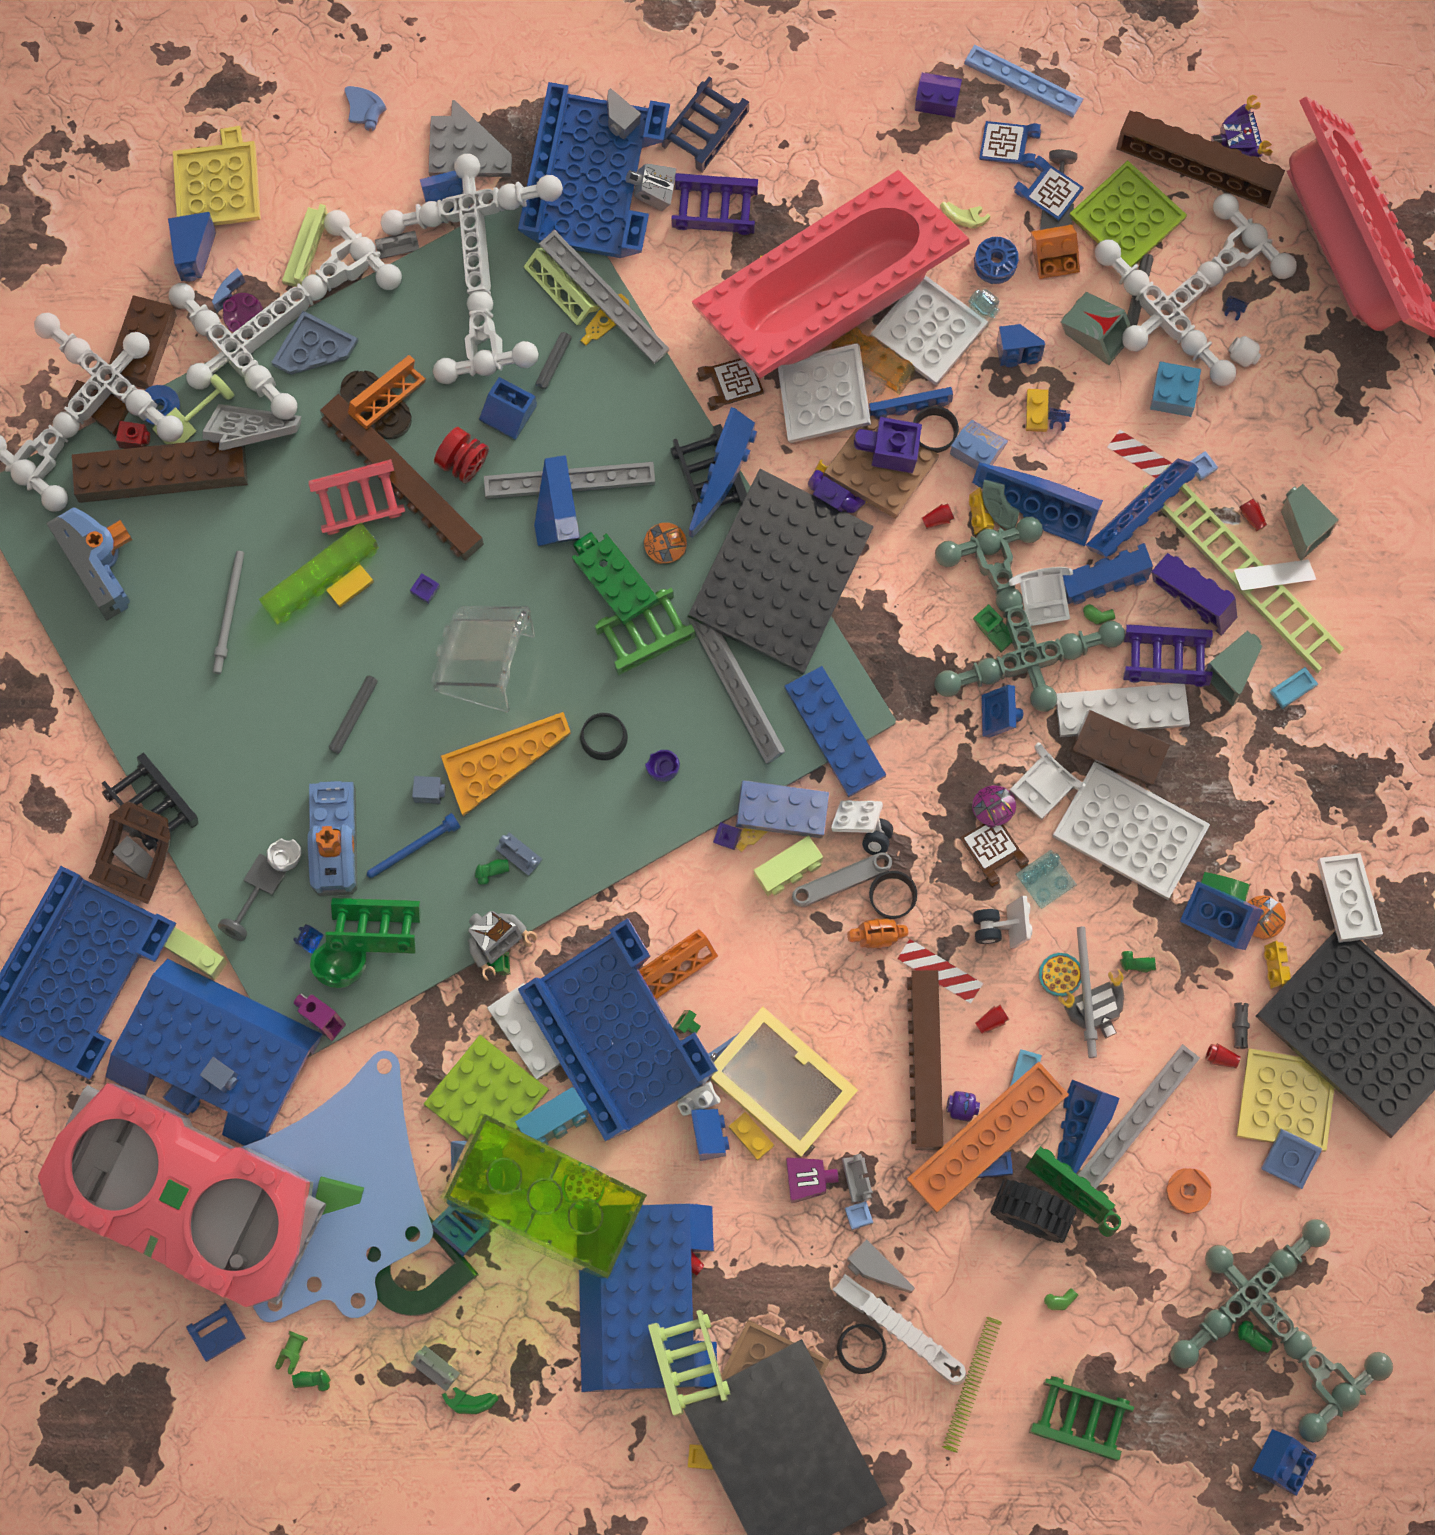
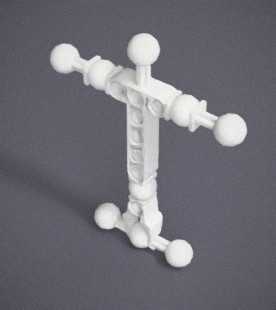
(312, 289)
(479, 300)

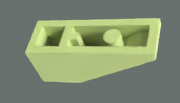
(196, 953)

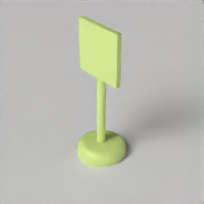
(188, 429)

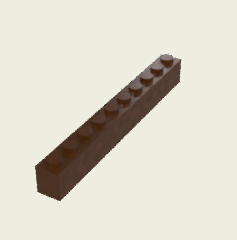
(404, 480)

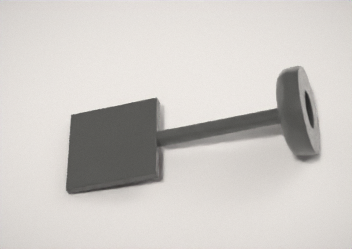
(1061, 157)
(263, 878)

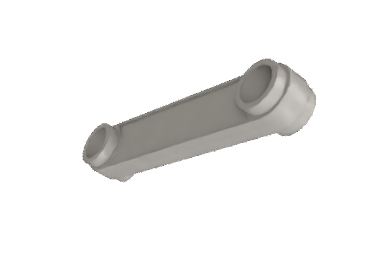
(841, 879)

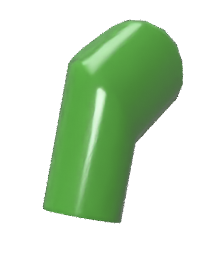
(1097, 616)
(1060, 1302)

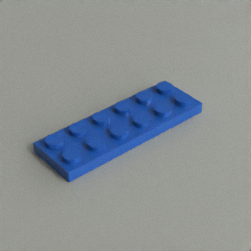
(1144, 505)
(835, 731)

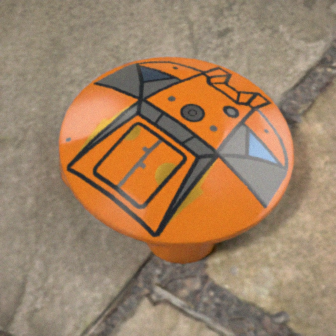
(665, 543)
(1271, 919)

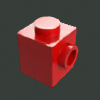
(132, 435)

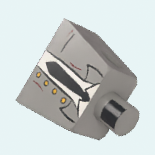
(653, 184)

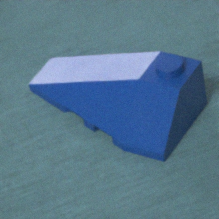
(555, 508)
(1085, 1121)

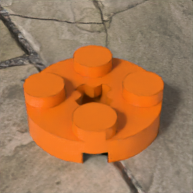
(1189, 1177)

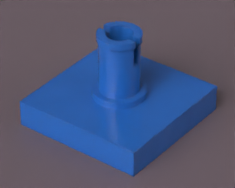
(999, 711)

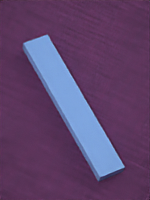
(1023, 81)

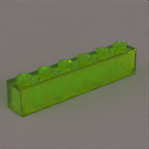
(319, 573)

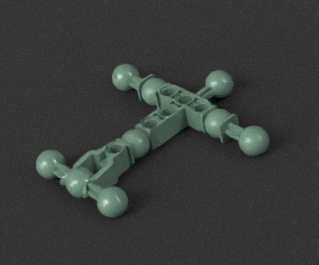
(1010, 602)
(1296, 1343)

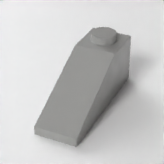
(874, 1266)

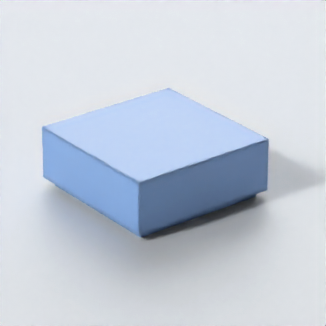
(1205, 465)
(858, 1215)

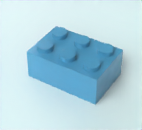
(554, 1117)

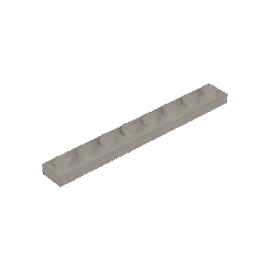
(604, 296)
(580, 478)
(740, 692)
(1139, 1116)

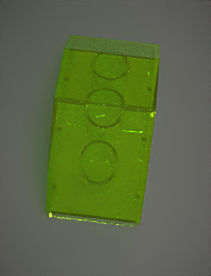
(542, 1198)

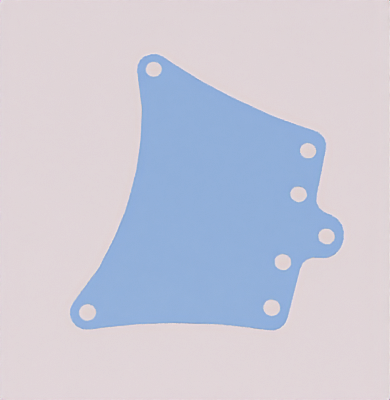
(365, 1143)

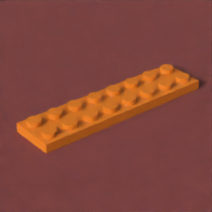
(987, 1137)

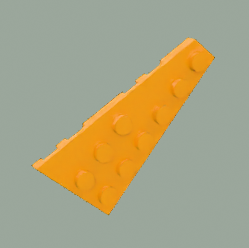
(490, 764)

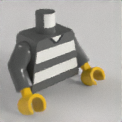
(1106, 1002)

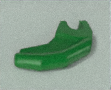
(468, 1404)

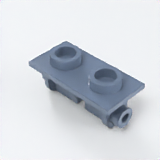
(518, 853)

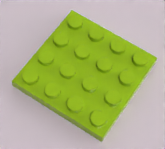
(1128, 212)
(485, 1084)

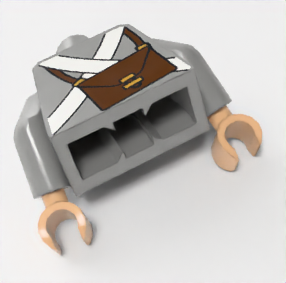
(494, 936)

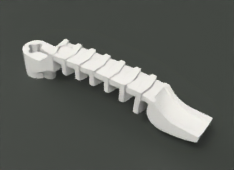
(895, 1324)

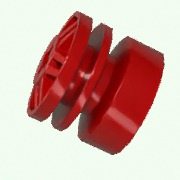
(461, 455)

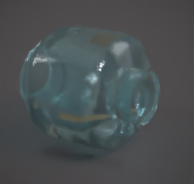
(984, 303)

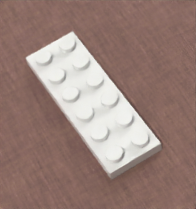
(1133, 706)

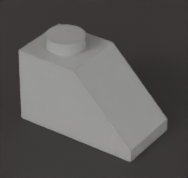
(621, 115)
(134, 857)

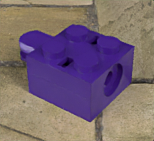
(893, 444)

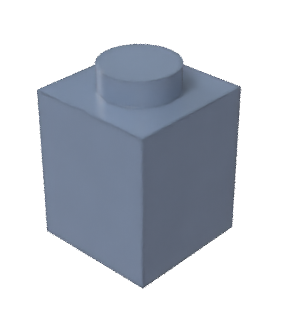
(428, 790)
(220, 1075)

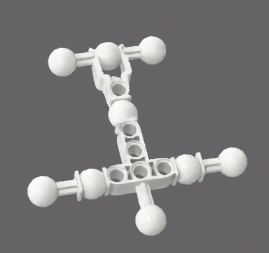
(1208, 275)
(68, 422)

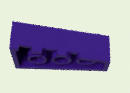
(1196, 592)

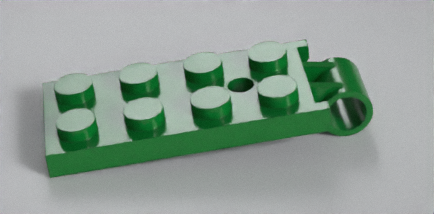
(618, 581)
(1075, 1190)

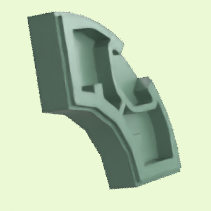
(998, 506)

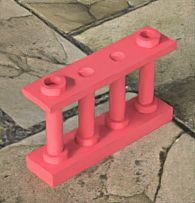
(361, 475)

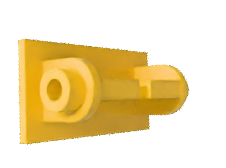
(980, 519)
(1275, 955)

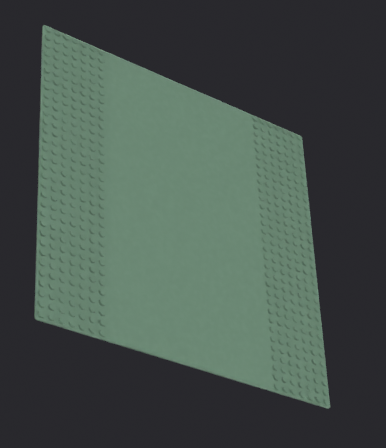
(262, 729)

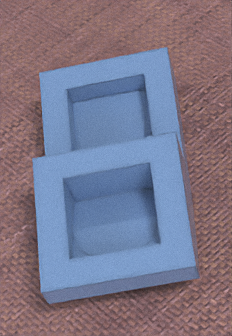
(224, 291)

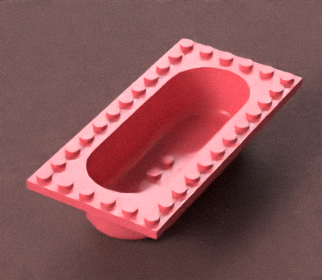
(1357, 226)
(831, 275)

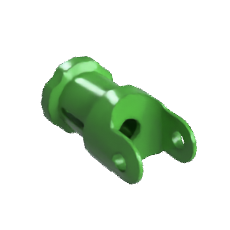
(291, 1351)

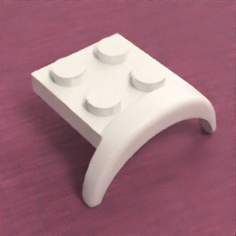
(1044, 594)
(1044, 784)

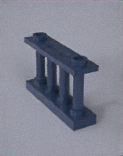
(714, 141)

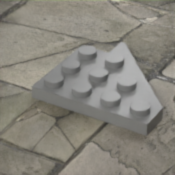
(464, 135)
(242, 426)

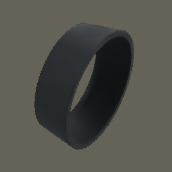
(943, 412)
(604, 755)
(894, 875)
(860, 1370)

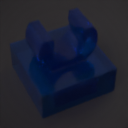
(1236, 305)
(1058, 415)
(308, 938)

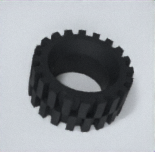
(1033, 1211)

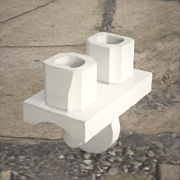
(698, 1099)

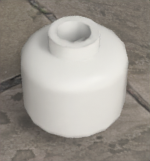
(1244, 351)

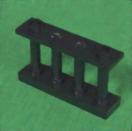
(677, 452)
(158, 783)

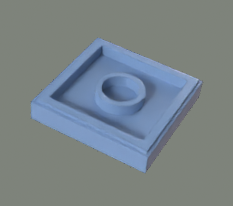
(1291, 1158)

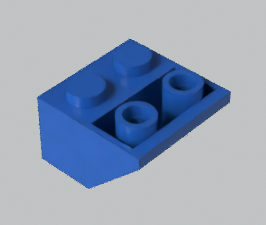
(441, 187)
(1018, 346)
(507, 408)
(1284, 1462)

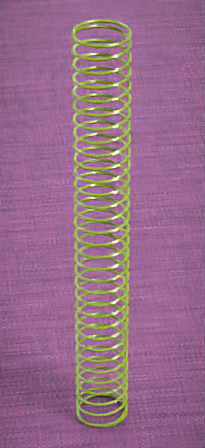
(948, 1447)

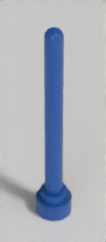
(449, 824)

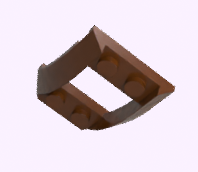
(119, 878)

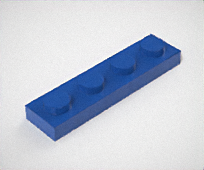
(918, 401)

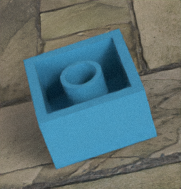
(1175, 389)

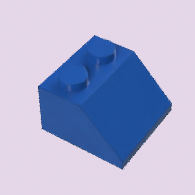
(708, 1133)

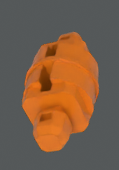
(877, 933)

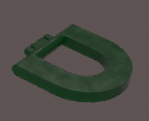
(433, 1296)

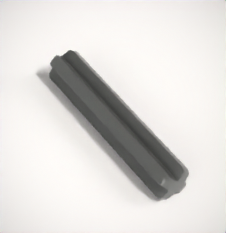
(553, 360)

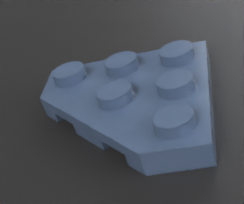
(313, 345)

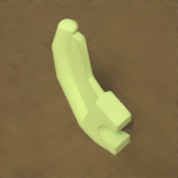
(965, 218)

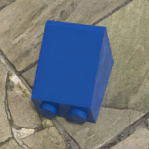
(191, 243)

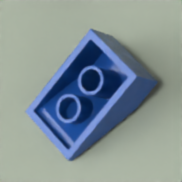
(1221, 916)

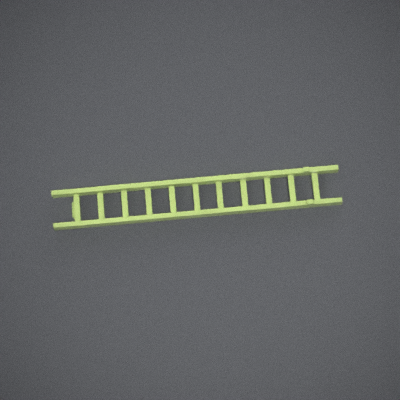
(1231, 577)

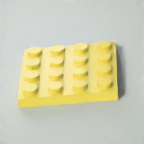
(218, 182)
(1285, 1095)

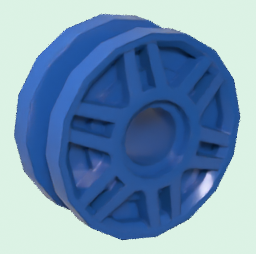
(996, 248)

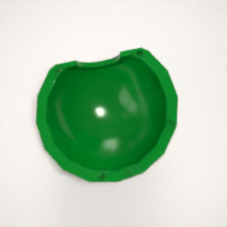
(337, 968)

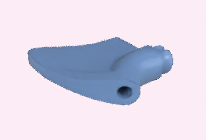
(364, 106)

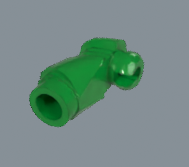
(495, 867)
(1140, 964)
(1255, 1338)
(311, 1379)

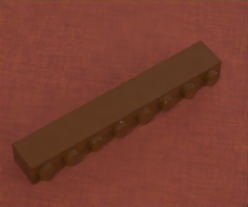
(926, 1060)

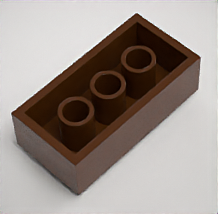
(156, 323)
(1120, 747)

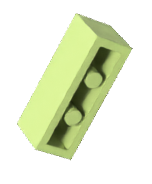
(788, 866)

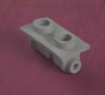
(397, 245)
(858, 1186)
(435, 1368)

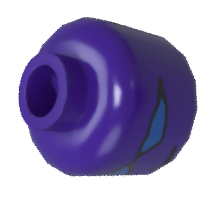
(962, 1106)

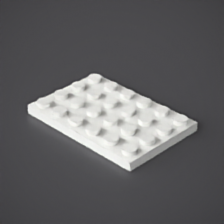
(1131, 830)

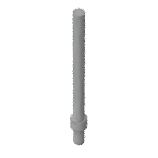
(221, 651)
(1090, 1034)

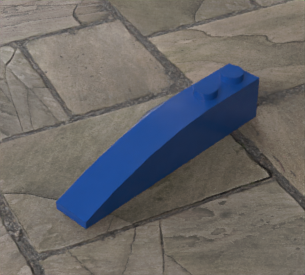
(729, 457)
(1056, 506)

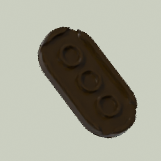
(393, 423)

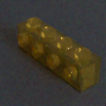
(879, 359)

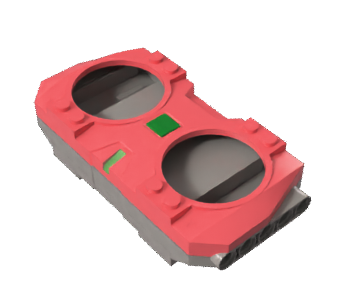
(180, 1195)

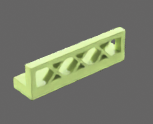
(305, 246)
(560, 278)

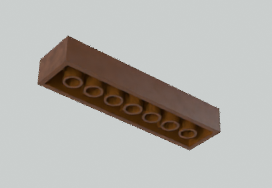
(1200, 159)
(157, 470)

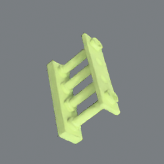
(673, 1379)

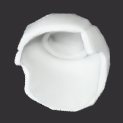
(284, 854)

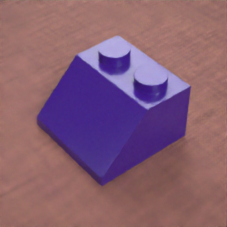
(938, 94)

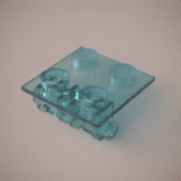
(1046, 879)

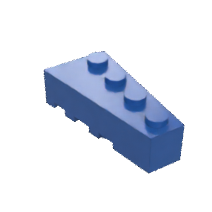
(1108, 575)

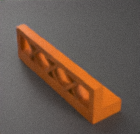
(381, 387)
(673, 958)

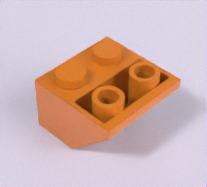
(1055, 251)

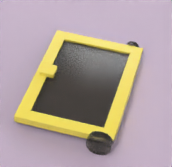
(781, 1082)

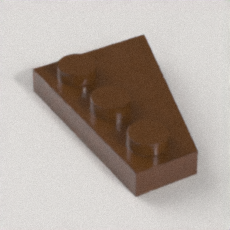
(110, 411)

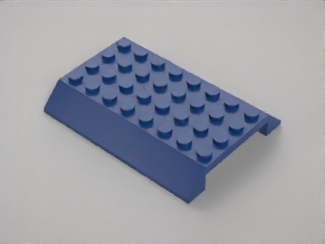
(593, 169)
(73, 969)
(191, 1019)
(615, 1034)
(644, 1288)

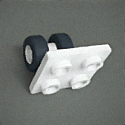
(864, 818)
(1017, 924)

